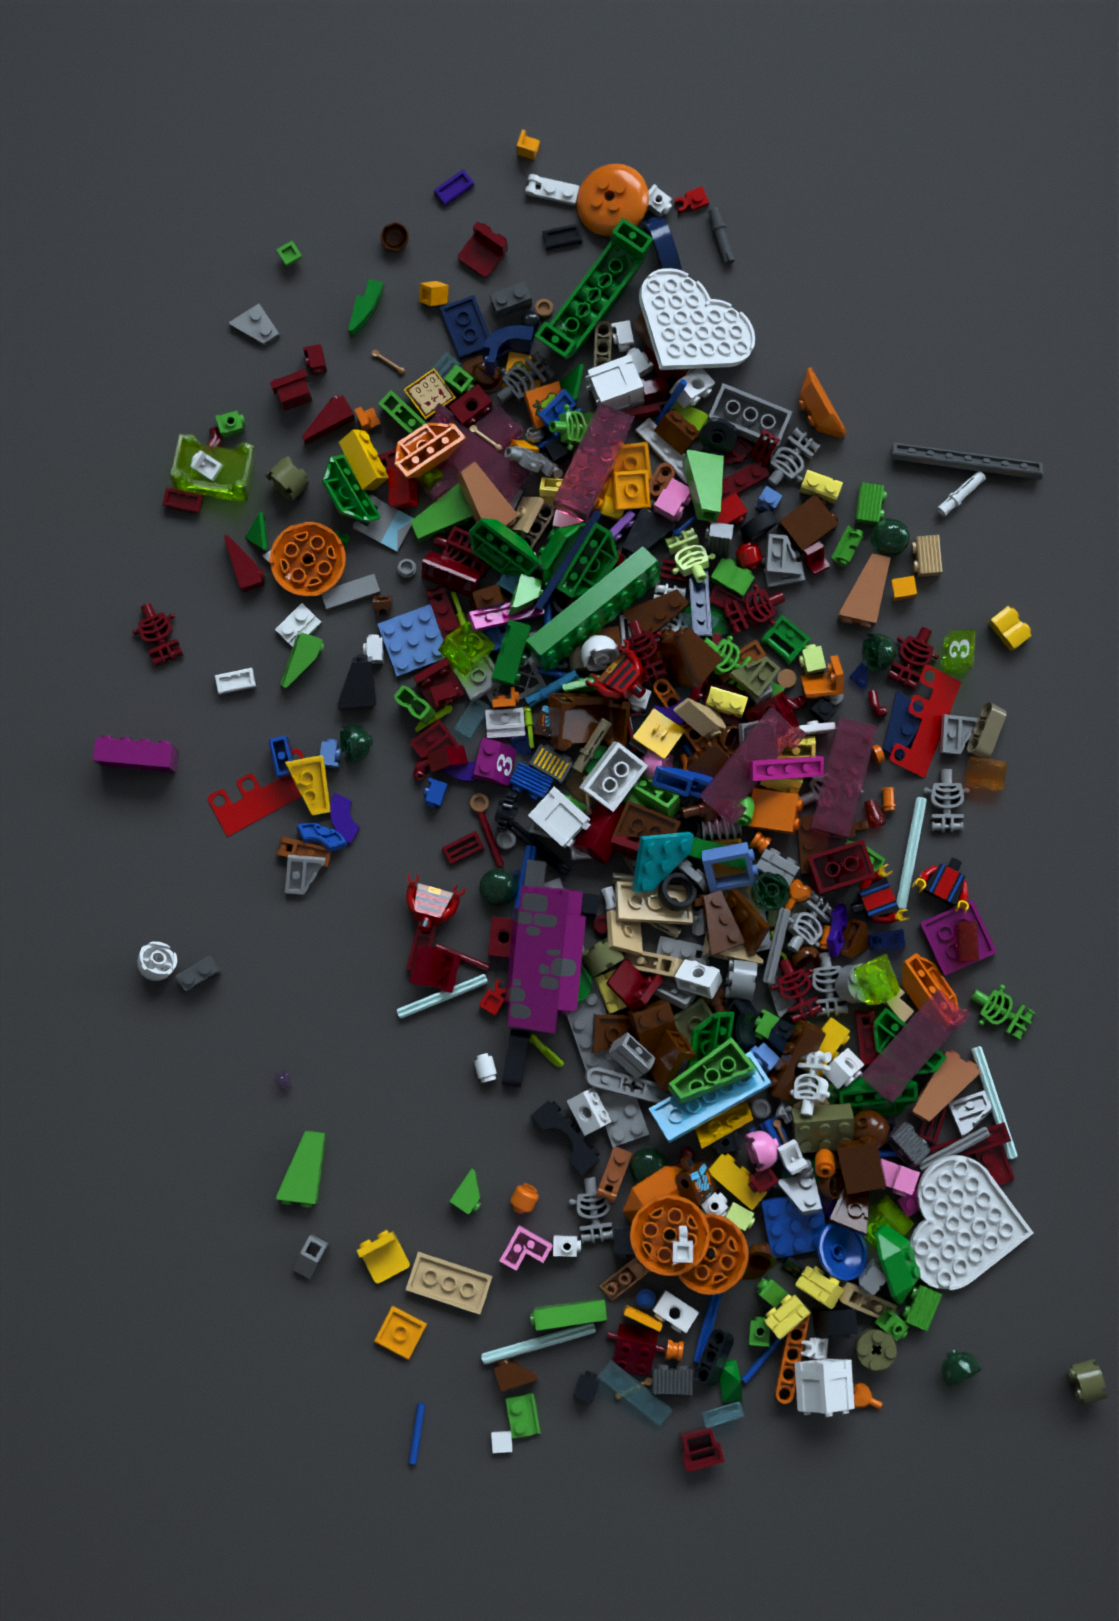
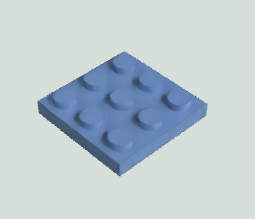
(412, 640)

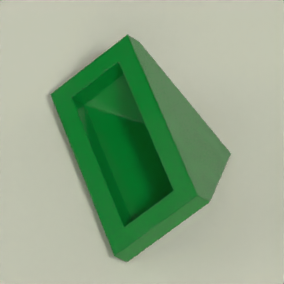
(572, 382)
(258, 533)
(730, 1382)

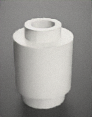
(485, 1068)

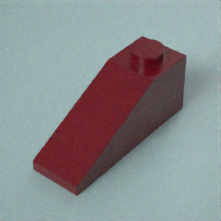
(332, 416)
(246, 570)

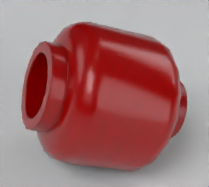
(749, 555)

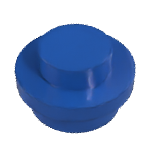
(645, 1298)

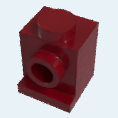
(315, 359)
(655, 390)
(444, 693)

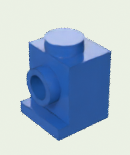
(435, 793)

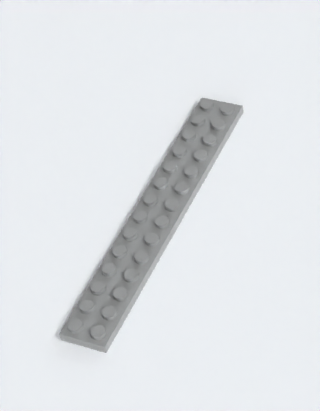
(624, 1111)

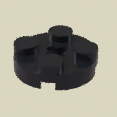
(722, 427)

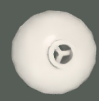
(598, 652)
(156, 961)

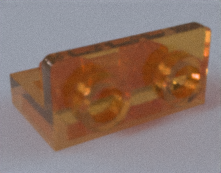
(986, 773)

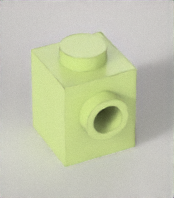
(812, 659)
(740, 1216)

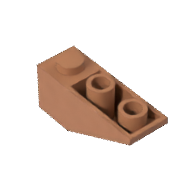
(624, 1278)

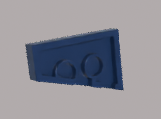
(902, 724)

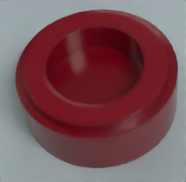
(600, 924)

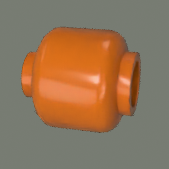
(524, 1198)

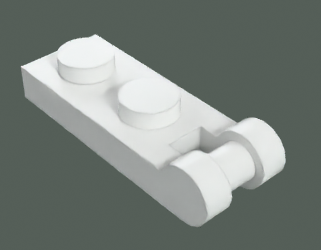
(552, 190)

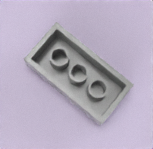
(750, 414)

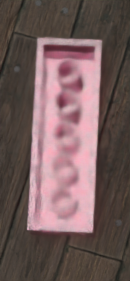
(593, 462)
(843, 778)

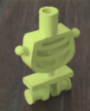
(689, 556)

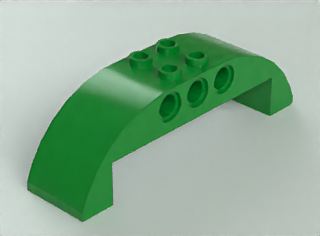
(597, 291)

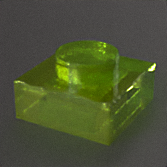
(431, 477)

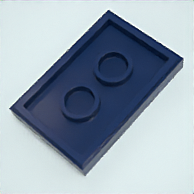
(465, 326)

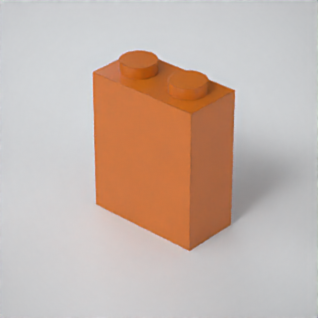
(776, 811)

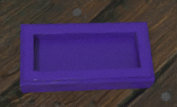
(454, 187)

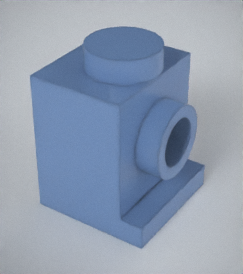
(768, 500)
(331, 753)
(765, 1057)

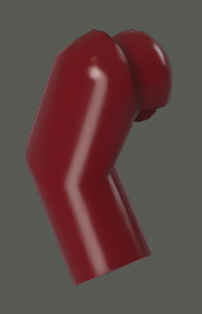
(215, 437)
(797, 703)
(874, 704)
(420, 769)

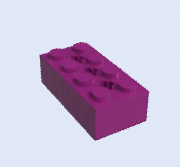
(135, 754)

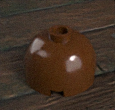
(871, 1124)

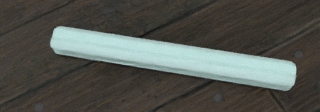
(441, 996)

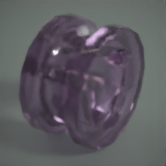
(283, 1079)

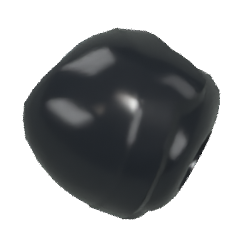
(531, 319)

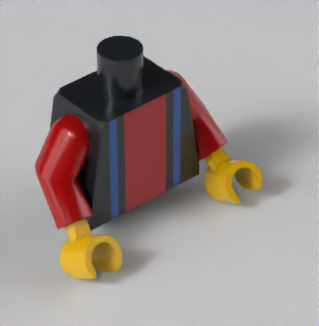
(945, 884)
(878, 900)

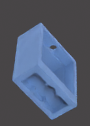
(728, 853)

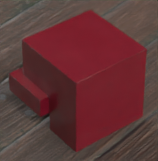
(292, 389)
(700, 1449)

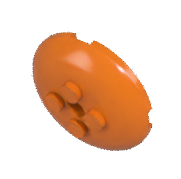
(629, 201)
(305, 541)
(659, 1216)
(729, 1263)

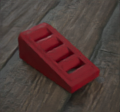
(452, 537)

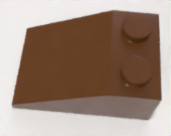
(651, 1022)

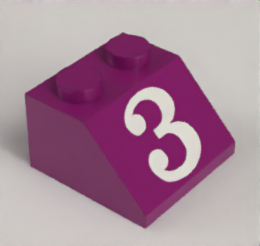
(493, 762)

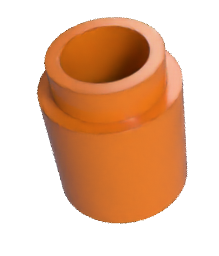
(824, 1163)

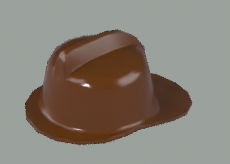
(475, 367)
(759, 1261)

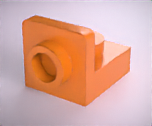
(367, 419)
(502, 701)

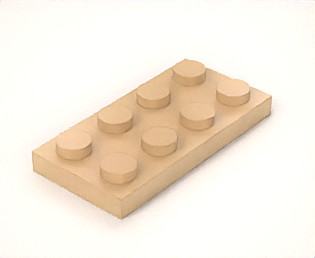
(647, 906)
(449, 1283)

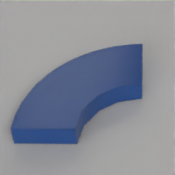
(317, 834)

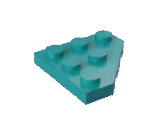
(658, 858)

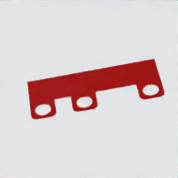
(929, 732)
(256, 802)

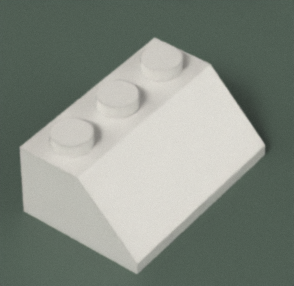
(613, 776)

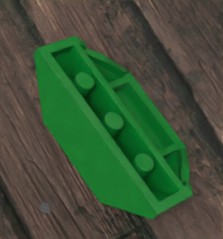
(346, 491)
(502, 548)
(557, 549)
(591, 563)
(887, 1027)
(711, 1034)
(864, 1097)
(897, 1262)

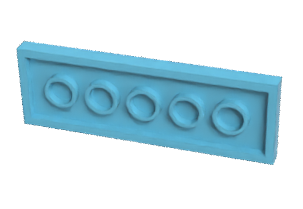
(679, 1119)

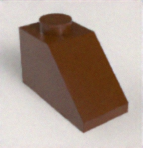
(513, 1374)

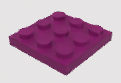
(941, 937)

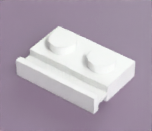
(299, 620)
(505, 722)

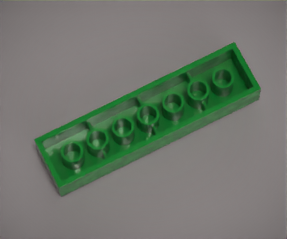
(594, 609)

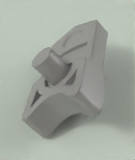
(699, 923)
(784, 1111)

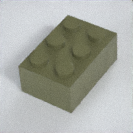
(824, 1128)

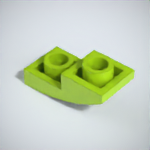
(692, 415)

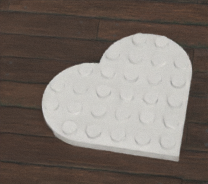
(689, 326)
(964, 1223)

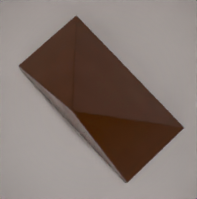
(855, 938)

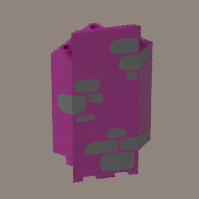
(544, 957)

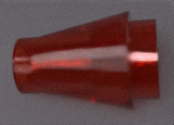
(874, 814)

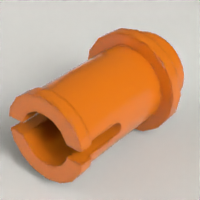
(888, 799)
(823, 942)

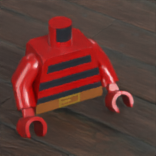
(621, 677)
(431, 904)

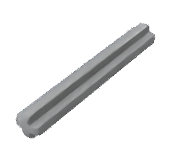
(776, 945)
(956, 1147)

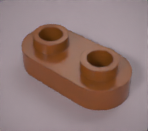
(659, 480)

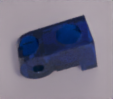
(887, 940)

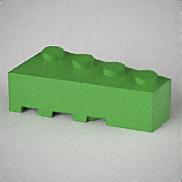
(716, 1070)

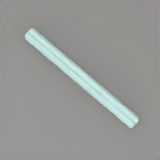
(911, 851)
(990, 1090)
(538, 1343)

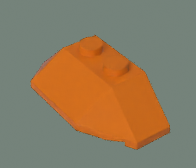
(819, 408)
(427, 448)
(922, 979)
(656, 1185)

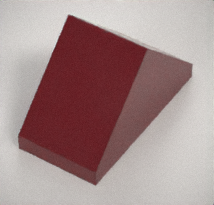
(447, 758)

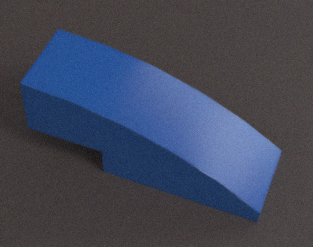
(680, 781)

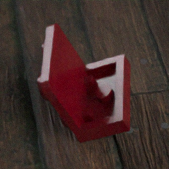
(483, 250)
(435, 968)
(635, 1349)

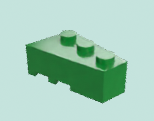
(511, 654)

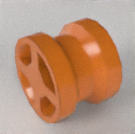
(760, 842)
(674, 1350)

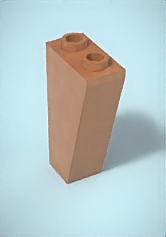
(484, 497)
(865, 597)
(944, 1086)

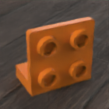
(825, 683)

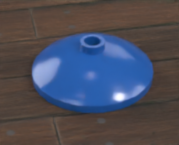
(849, 1254)

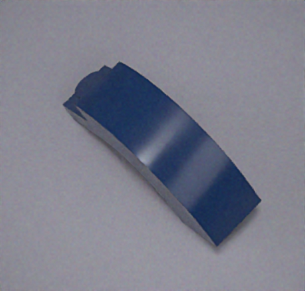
(663, 243)
(506, 340)

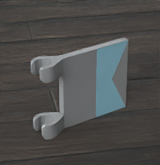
(389, 529)

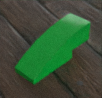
(365, 306)

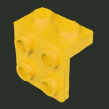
(383, 1256)

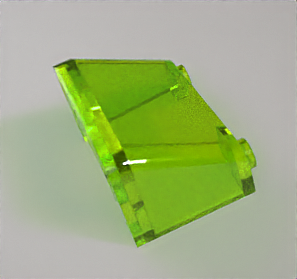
(232, 481)

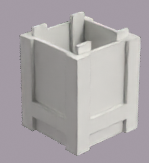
(616, 384)
(559, 817)
(824, 1386)

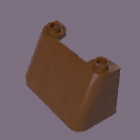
(688, 657)
(578, 714)

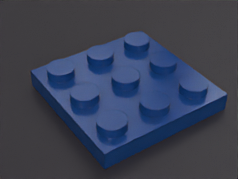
(788, 1229)

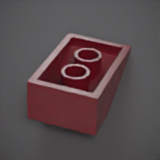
(841, 867)

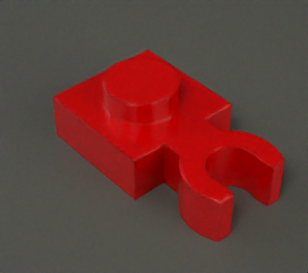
(694, 199)
(492, 1000)

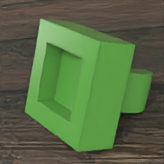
(289, 253)

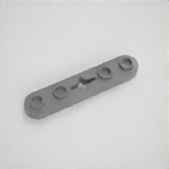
(614, 1081)

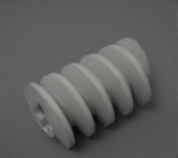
(719, 828)

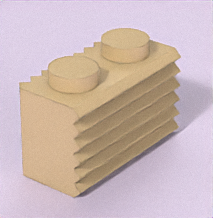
(927, 556)

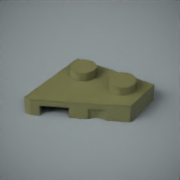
(756, 675)

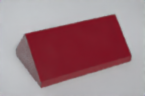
(450, 574)
(597, 838)

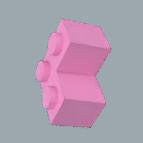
(672, 501)
(900, 1178)
(522, 1243)

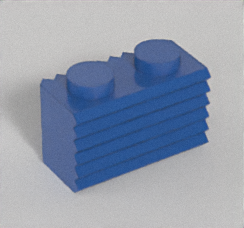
(281, 753)
(531, 781)

